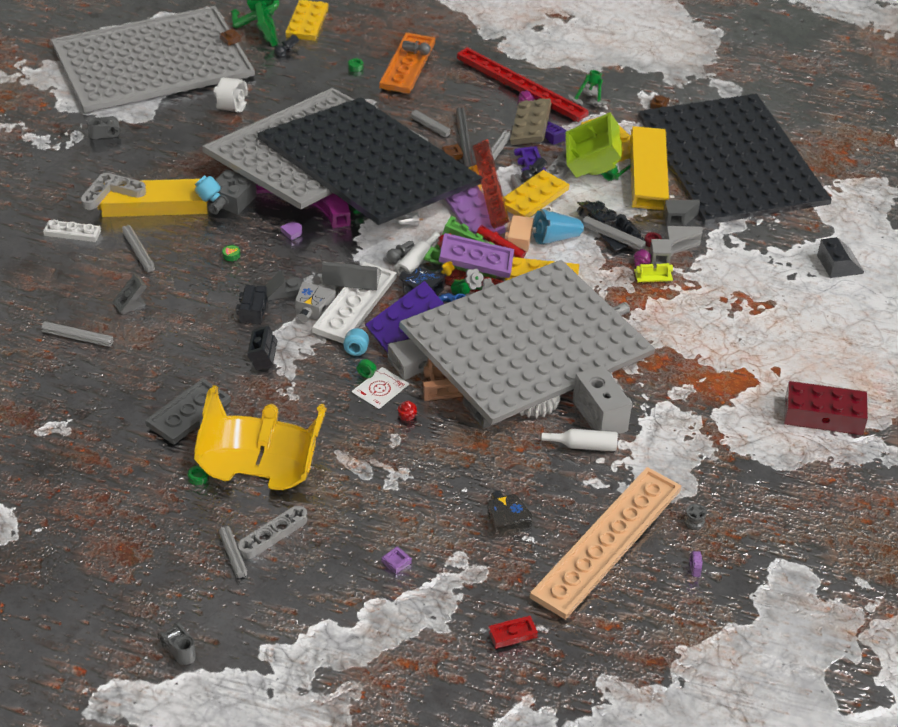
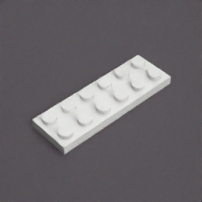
(351, 307)

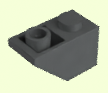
(680, 211)

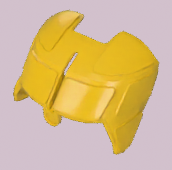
(234, 443)

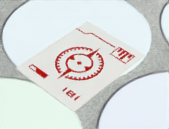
(380, 388)

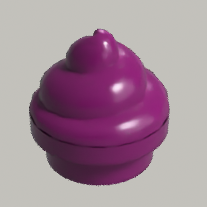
(523, 96)
(642, 257)

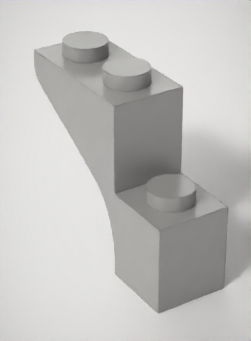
(677, 240)

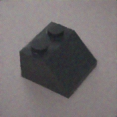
(838, 258)

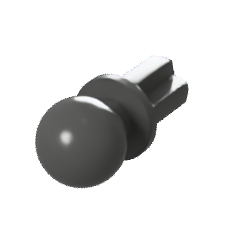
(423, 48)
(393, 255)

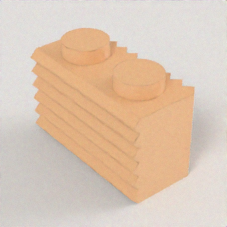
(520, 231)

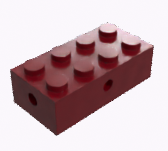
(826, 408)

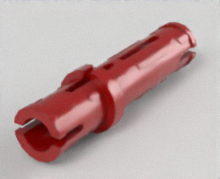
(496, 239)

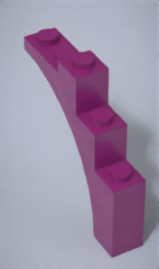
(331, 205)

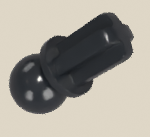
(280, 50)
(533, 169)

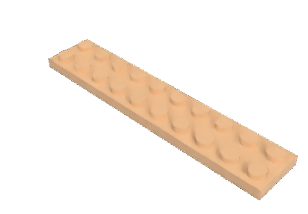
(605, 543)

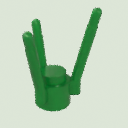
(613, 173)

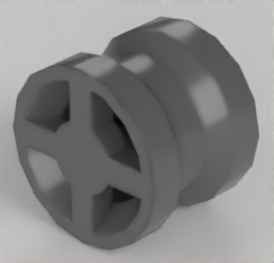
(695, 516)

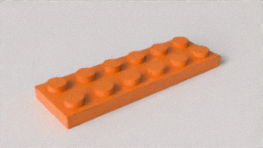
(405, 65)

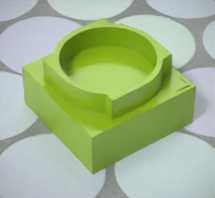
(594, 146)

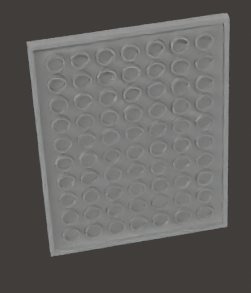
(150, 58)
(264, 165)
(525, 340)

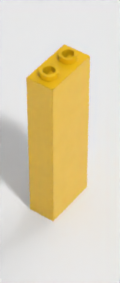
(648, 168)
(161, 198)

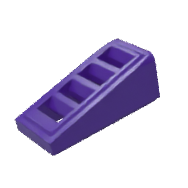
(555, 133)

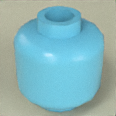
(207, 188)
(356, 342)

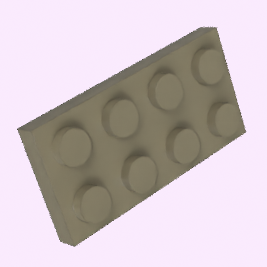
(530, 121)

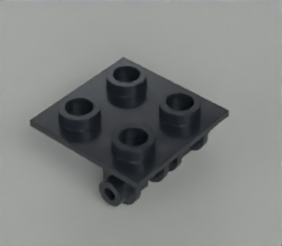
(596, 211)
(626, 226)

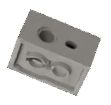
(602, 400)

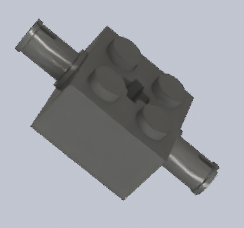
(234, 194)

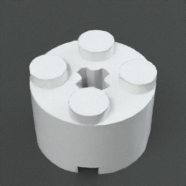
(231, 94)

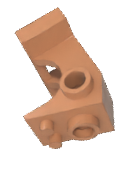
(440, 388)

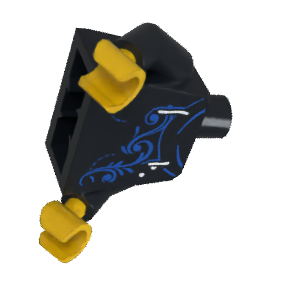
(433, 278)

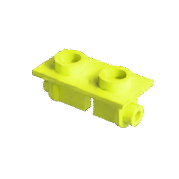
(647, 273)

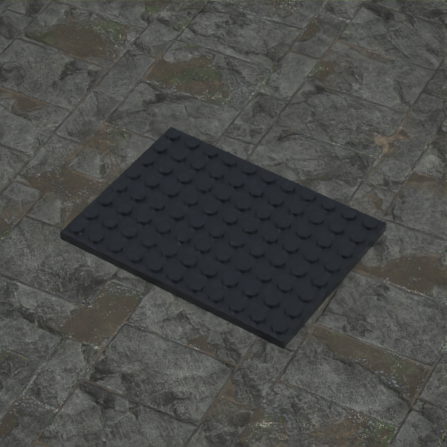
(735, 159)
(370, 160)

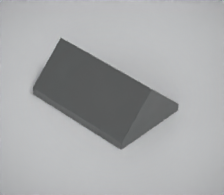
(350, 275)

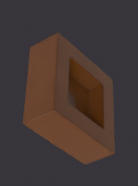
(230, 37)
(659, 101)
(454, 151)

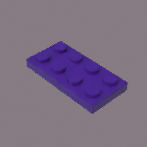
(386, 325)

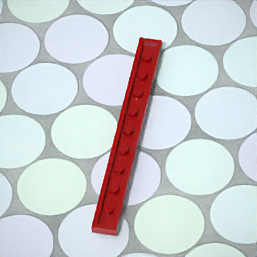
(521, 83)

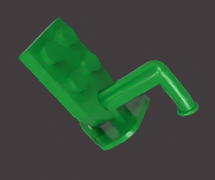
(262, 12)

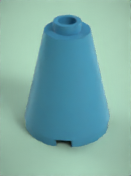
(555, 227)

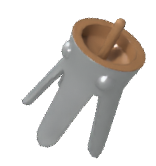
(412, 221)

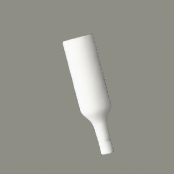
(416, 255)
(585, 439)

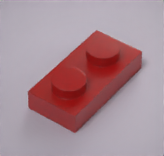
(512, 631)

